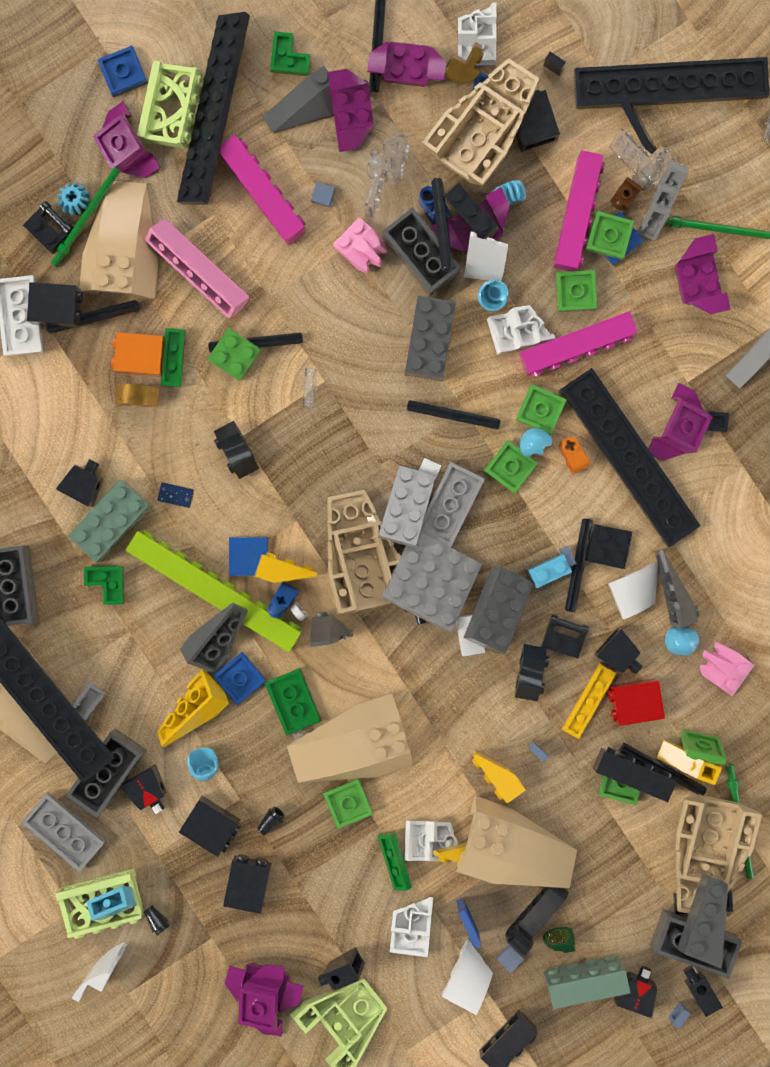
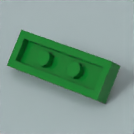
(173, 357)
(394, 861)

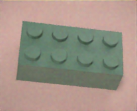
(110, 521)
(586, 981)

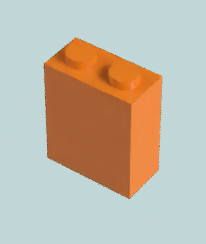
(138, 354)

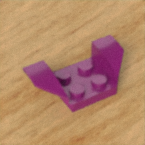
(407, 63)
(351, 108)
(122, 146)
(497, 209)
(699, 277)
(684, 427)
(288, 995)
(260, 1000)

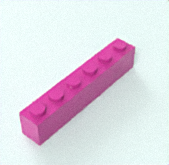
(261, 190)
(578, 211)
(578, 343)

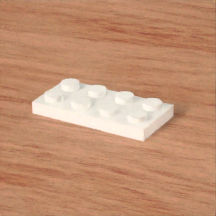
(16, 333)

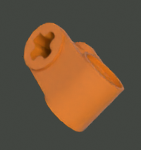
(576, 457)

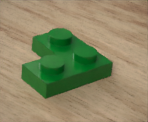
(286, 61)
(110, 578)

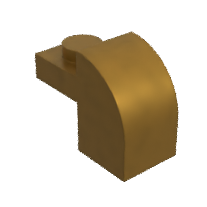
(465, 70)
(136, 395)

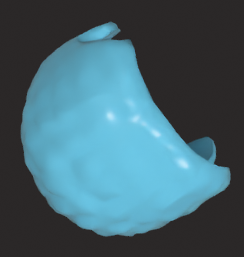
(493, 295)
(534, 441)
(681, 640)
(203, 763)

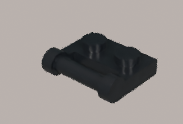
(43, 231)
(561, 642)

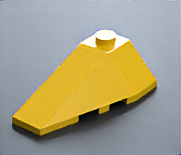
(200, 704)

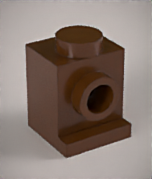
(631, 189)

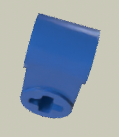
(428, 206)
(282, 600)

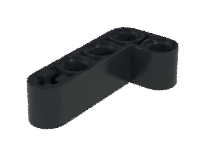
(534, 917)

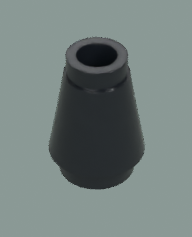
(271, 820)
(156, 920)

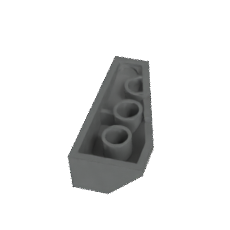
(303, 104)
(679, 603)
(327, 630)
(211, 642)

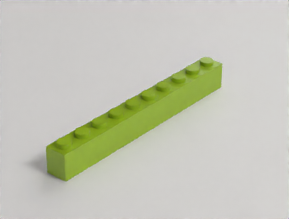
(212, 589)

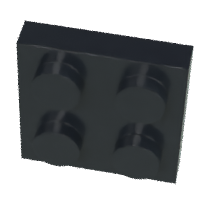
(609, 546)

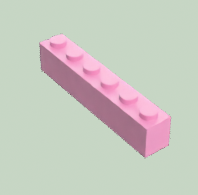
(196, 268)

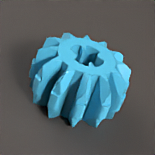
(513, 191)
(70, 193)

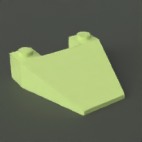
(349, 1017)

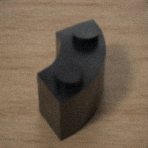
(236, 450)
(531, 671)

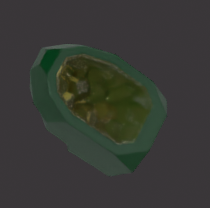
(560, 939)

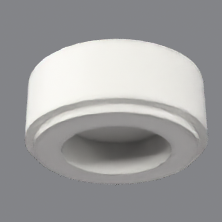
(299, 611)

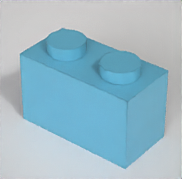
(549, 570)
(111, 903)

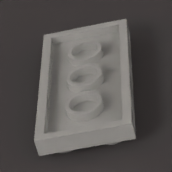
(451, 504)
(407, 506)
(63, 831)

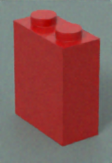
(636, 702)

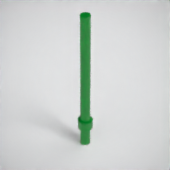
(676, 222)
(64, 248)
(733, 785)

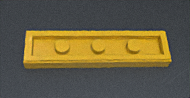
(589, 701)

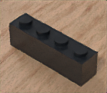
(634, 774)

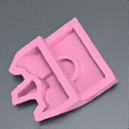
(361, 246)
(725, 668)

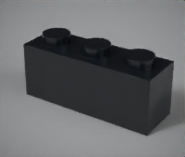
(471, 212)
(508, 1041)

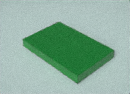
(293, 701)

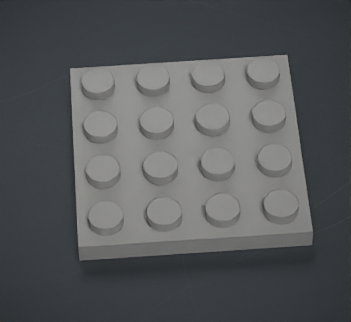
(432, 581)

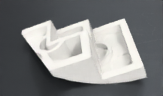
(479, 28)
(485, 258)
(518, 330)
(635, 590)
(425, 837)
(412, 929)
(101, 971)
(468, 980)

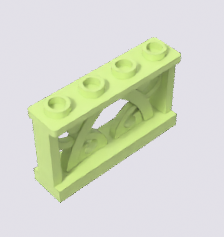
(151, 107)
(75, 893)

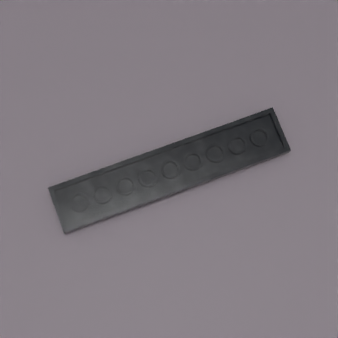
(672, 82)
(213, 109)
(630, 457)
(50, 708)

